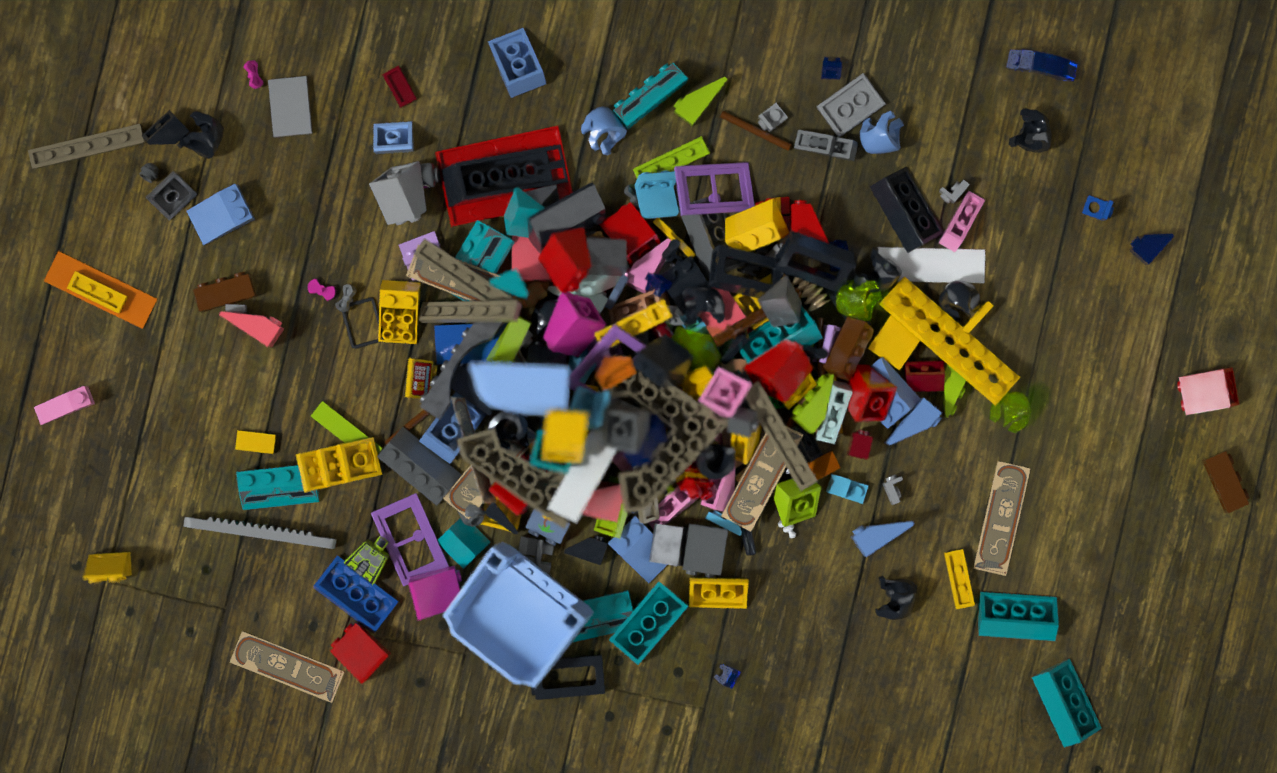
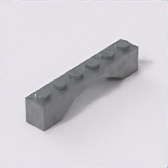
(438, 398)

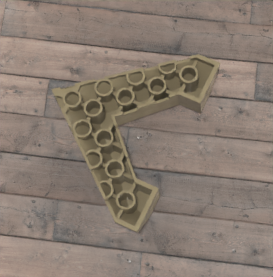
(691, 428)
(513, 473)

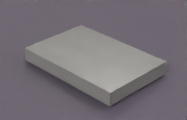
(851, 105)
(290, 106)

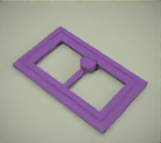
(714, 199)
(596, 356)
(418, 535)

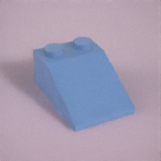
(517, 62)
(220, 214)
(904, 396)
(918, 419)
(443, 433)
(875, 536)
(635, 549)

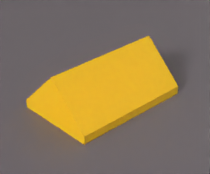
(718, 592)

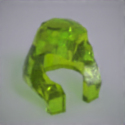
(852, 301)
(1014, 406)

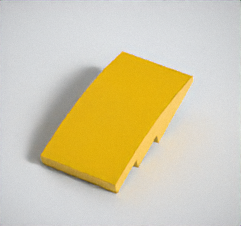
(895, 341)
(338, 464)

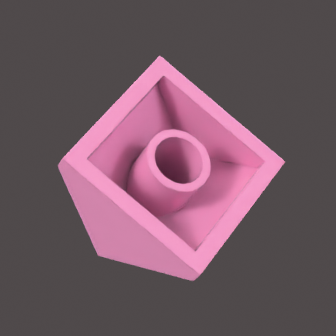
(725, 393)

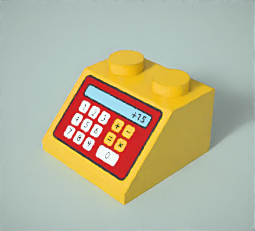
(419, 377)

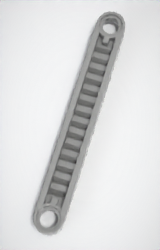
(260, 532)

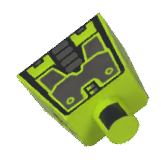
(369, 559)

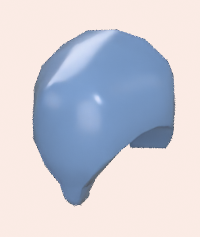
(601, 121)
(877, 138)

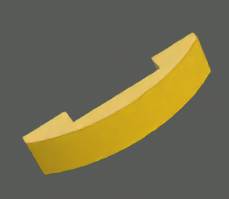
(640, 321)

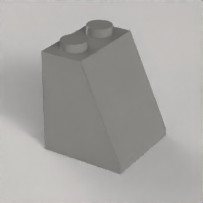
(400, 193)

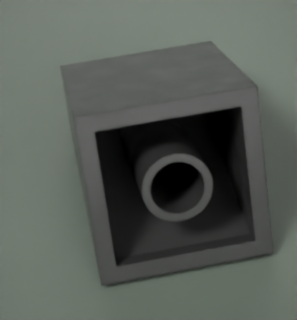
(704, 550)

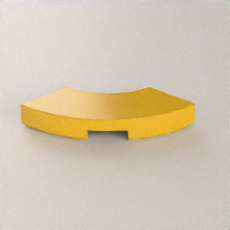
(668, 232)

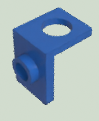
(1105, 208)

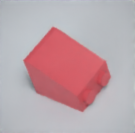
(526, 261)
(732, 315)
(604, 502)

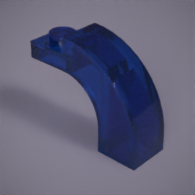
(1042, 63)

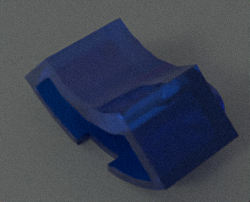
(654, 437)

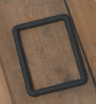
(348, 327)

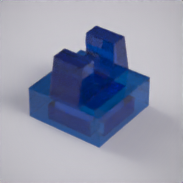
(831, 69)
(657, 281)
(728, 676)

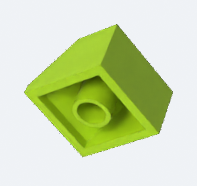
(796, 504)

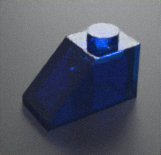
(1149, 246)

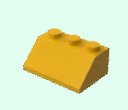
(755, 227)

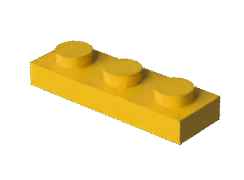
(97, 292)
(959, 579)

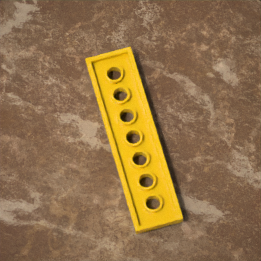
(949, 328)

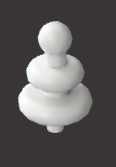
(792, 534)

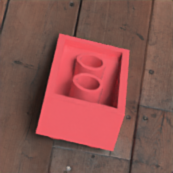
(260, 327)

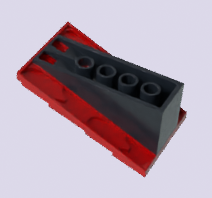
(483, 175)

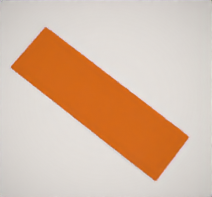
(137, 306)

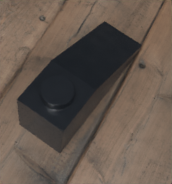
(465, 386)

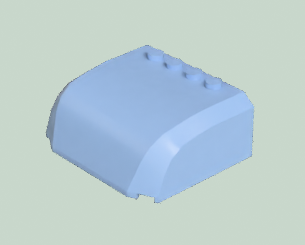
(522, 387)
(516, 616)

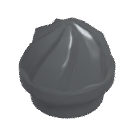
(149, 172)

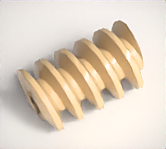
(812, 293)

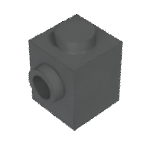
(743, 422)

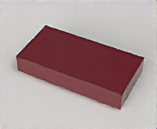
(399, 86)

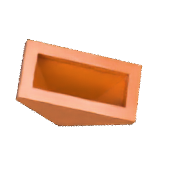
(613, 371)
(824, 465)

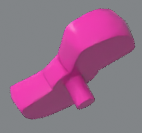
(251, 67)
(327, 292)

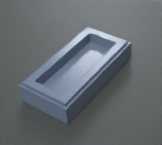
(616, 292)

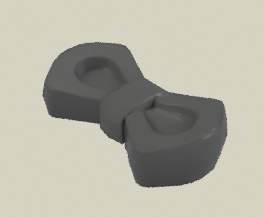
(631, 192)
(344, 304)

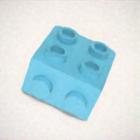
(656, 194)
(592, 404)

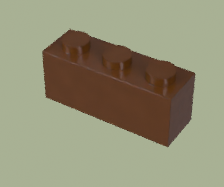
(224, 292)
(848, 348)
(1226, 481)

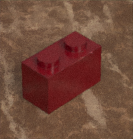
(925, 375)
(860, 445)

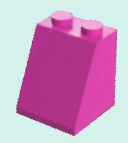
(573, 325)
(434, 591)

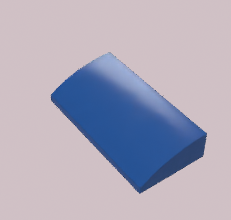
(449, 335)
(355, 595)

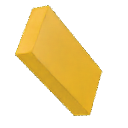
(977, 317)
(255, 442)

